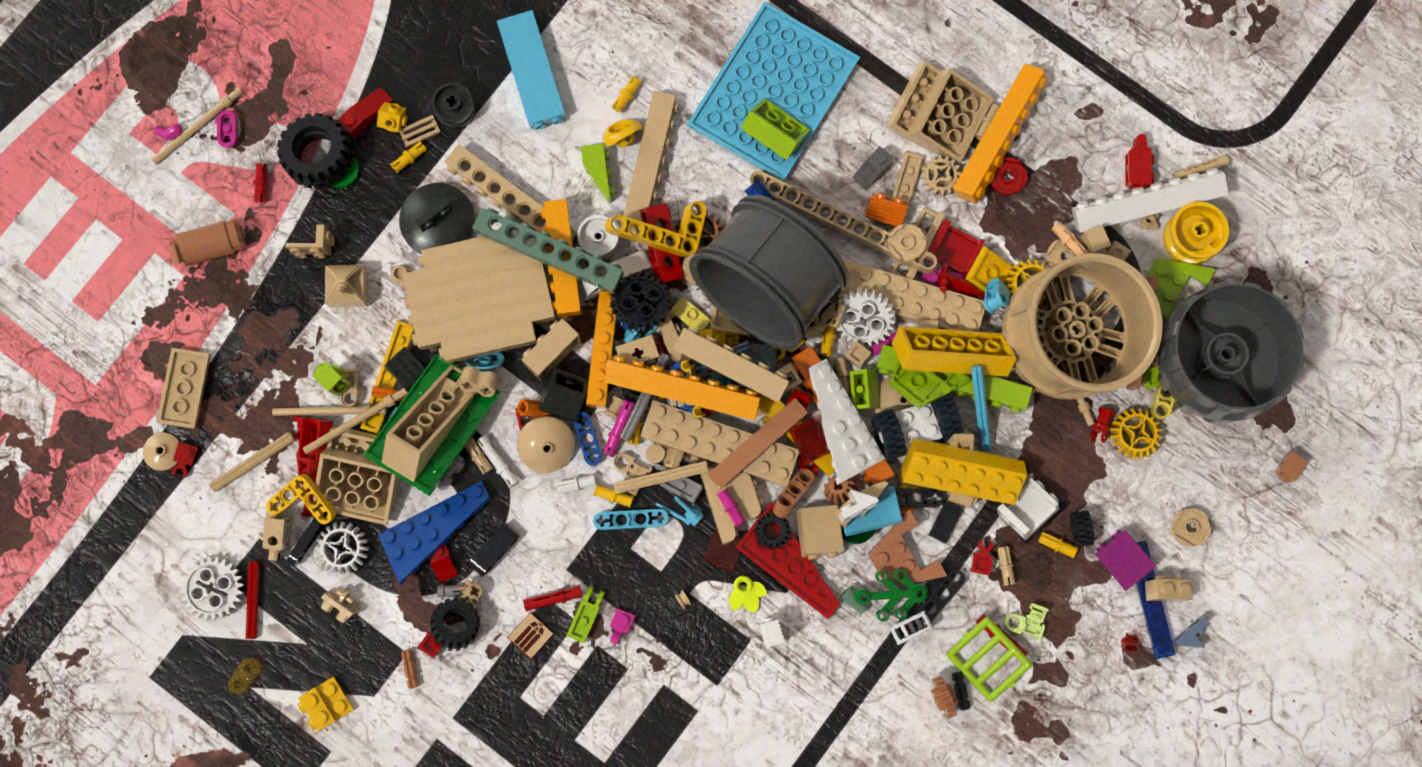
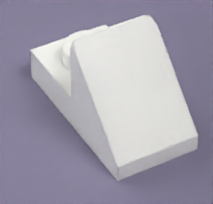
(862, 503)

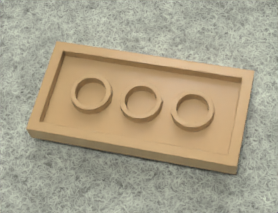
(183, 388)

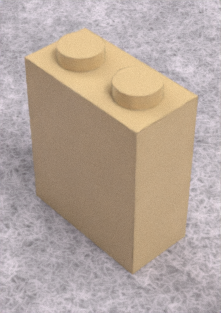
(819, 532)

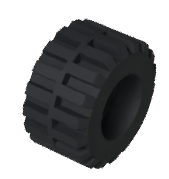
(459, 609)

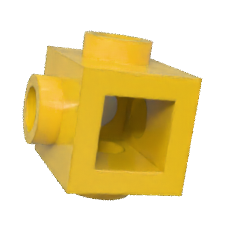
(392, 117)

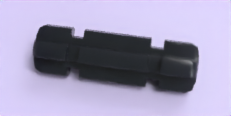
(961, 691)

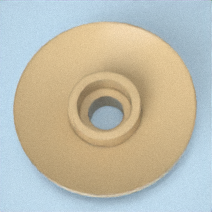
(160, 461)

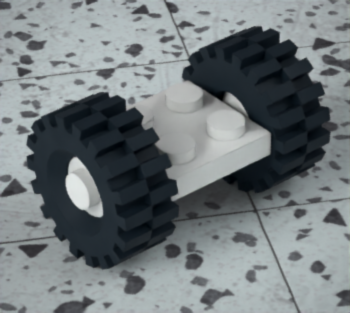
(930, 423)

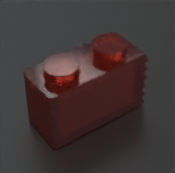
(809, 441)

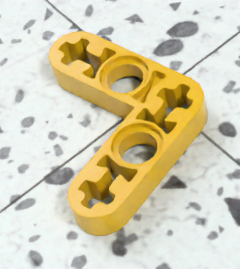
(299, 492)

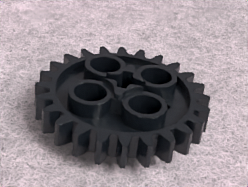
(648, 288)

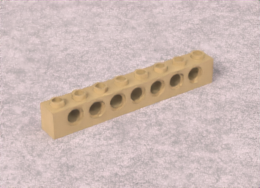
(461, 156)

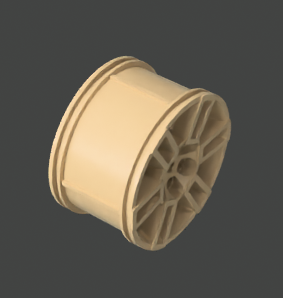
(1126, 290)

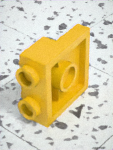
(325, 704)

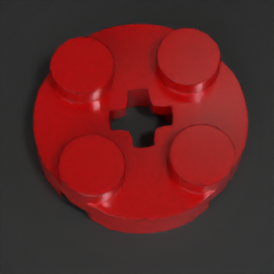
(1014, 185)

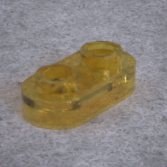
(243, 676)

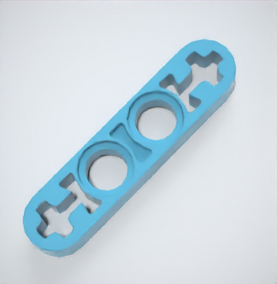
(631, 523)

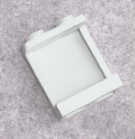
(1031, 509)

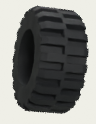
(302, 133)

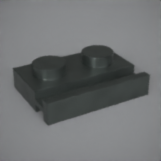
(405, 368)

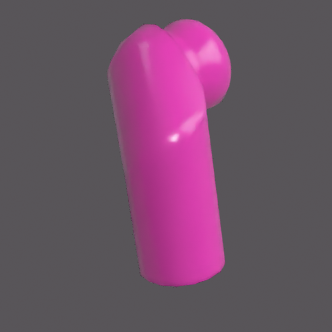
(169, 133)

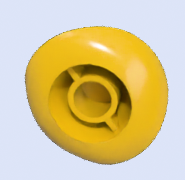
(621, 133)

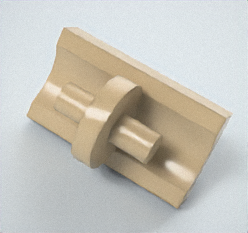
(342, 602)

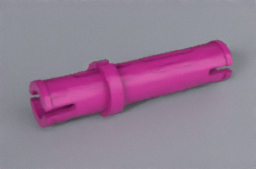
(614, 435)

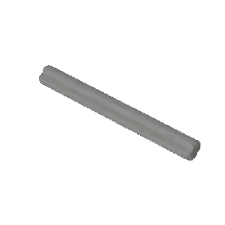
(641, 405)

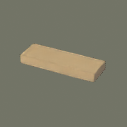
(907, 177)

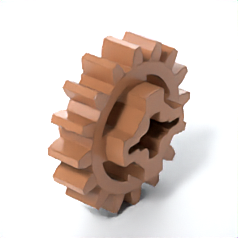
(944, 697)

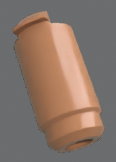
(206, 243)

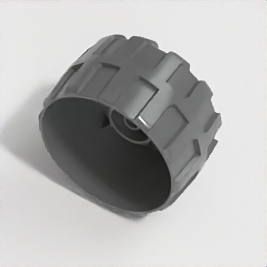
(1255, 334)

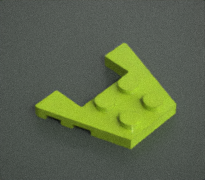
(1172, 278)
(924, 387)

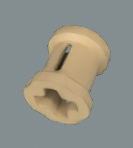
(614, 408)

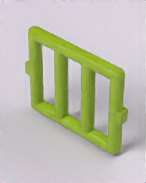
(999, 636)

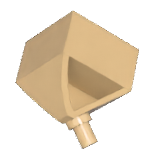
(346, 286)

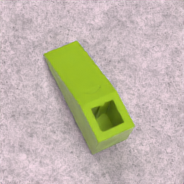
(594, 164)

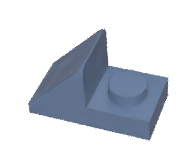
(1188, 638)

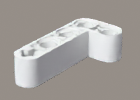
(630, 264)

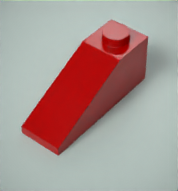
(364, 112)

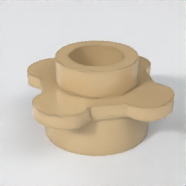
(1144, 224)

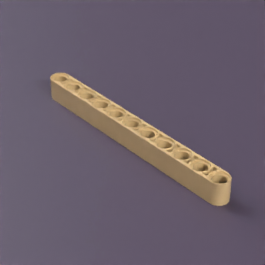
(836, 215)

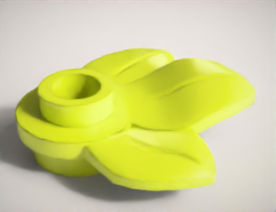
(746, 597)

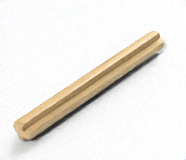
(251, 462)
(661, 477)

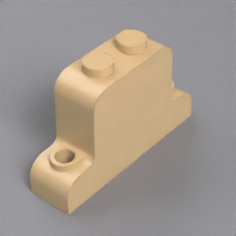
(743, 492)

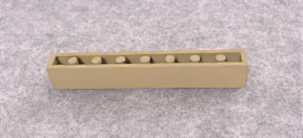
(651, 155)

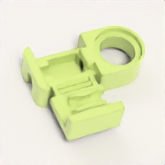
(1032, 624)

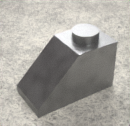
(873, 168)

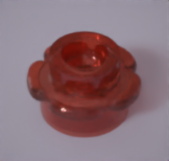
(1130, 643)

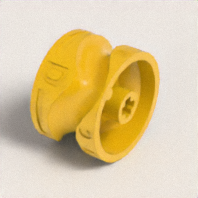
(1195, 233)

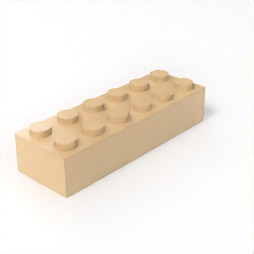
(731, 364)

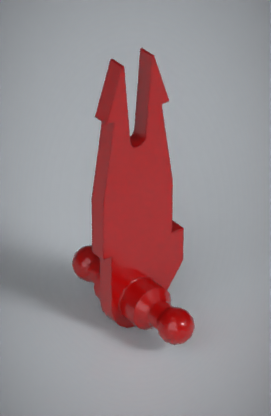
(957, 285)

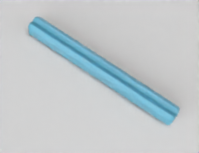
(981, 408)

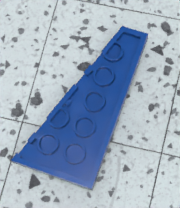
(425, 533)

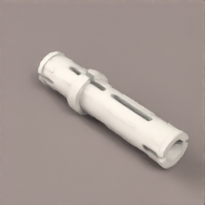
(501, 466)

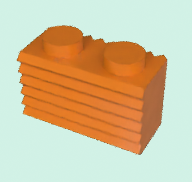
(886, 209)

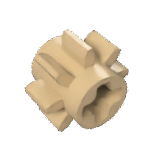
(477, 591)

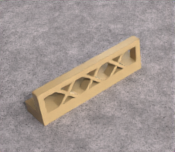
(929, 237)

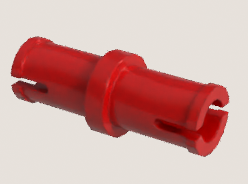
(260, 182)

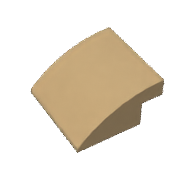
(939, 111)
(353, 482)

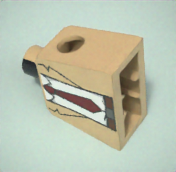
(278, 527)

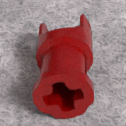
(1102, 424)

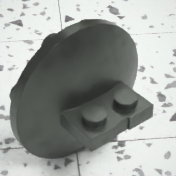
(436, 217)

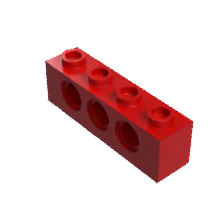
(674, 271)

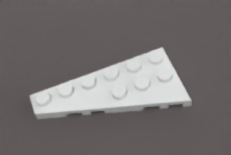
(845, 431)

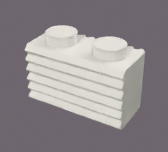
(771, 632)

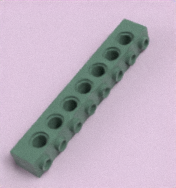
(489, 216)

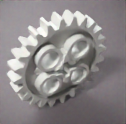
(865, 317)
(219, 572)

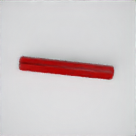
(252, 600)

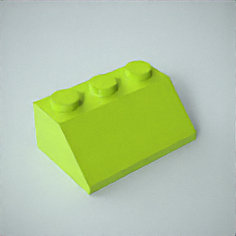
(775, 129)

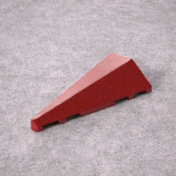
(308, 431)

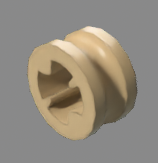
(682, 599)

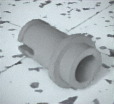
(447, 591)

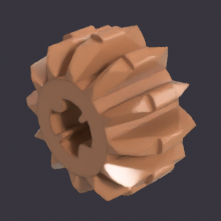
(834, 494)

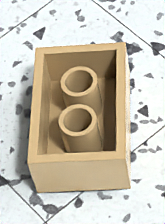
(551, 349)

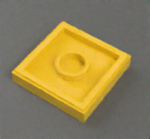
(987, 267)

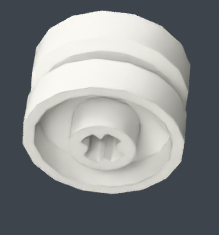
(590, 231)

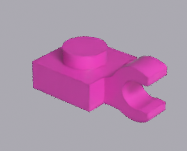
(621, 623)

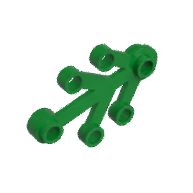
(895, 595)

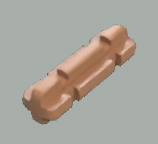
(409, 668)

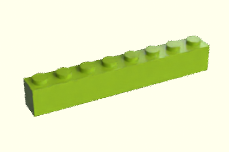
(997, 390)

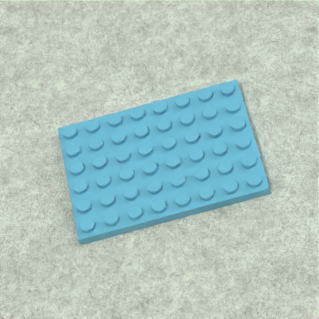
(787, 67)

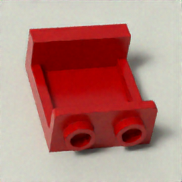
(955, 248)

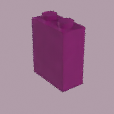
(1124, 559)

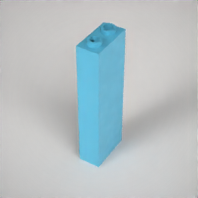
(531, 70)

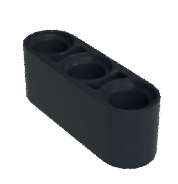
(493, 549)

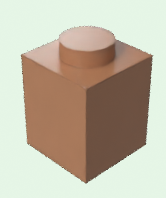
(1290, 467)

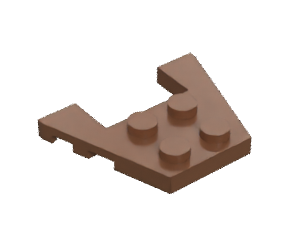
(893, 554)

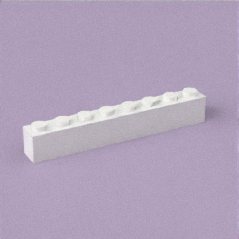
(1151, 200)

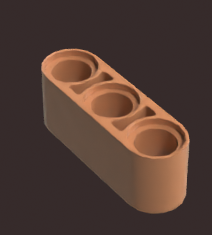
(793, 493)

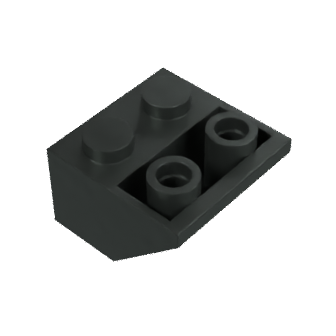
(563, 394)

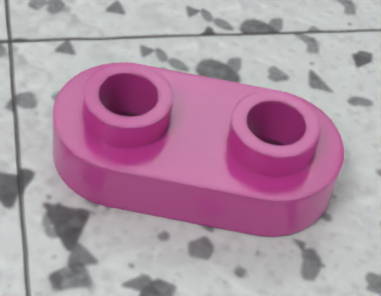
(227, 130)

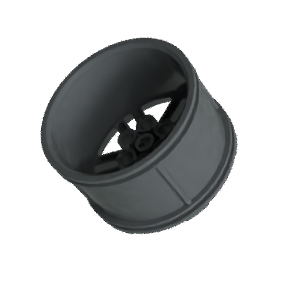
(769, 271)

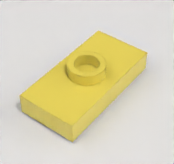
(690, 314)

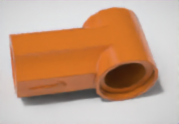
(530, 408)

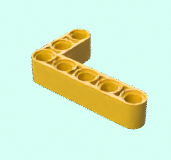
(661, 234)

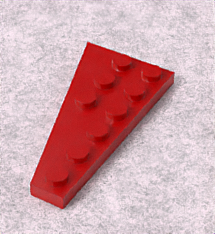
(789, 567)

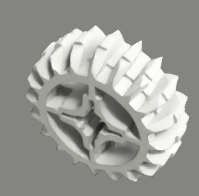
(325, 543)

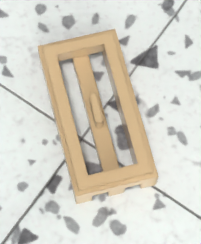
(416, 125)

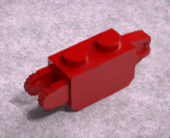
(1139, 164)

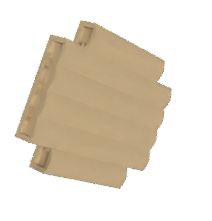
(476, 299)

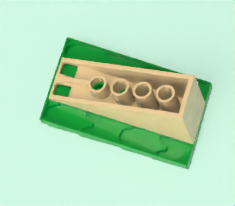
(430, 427)

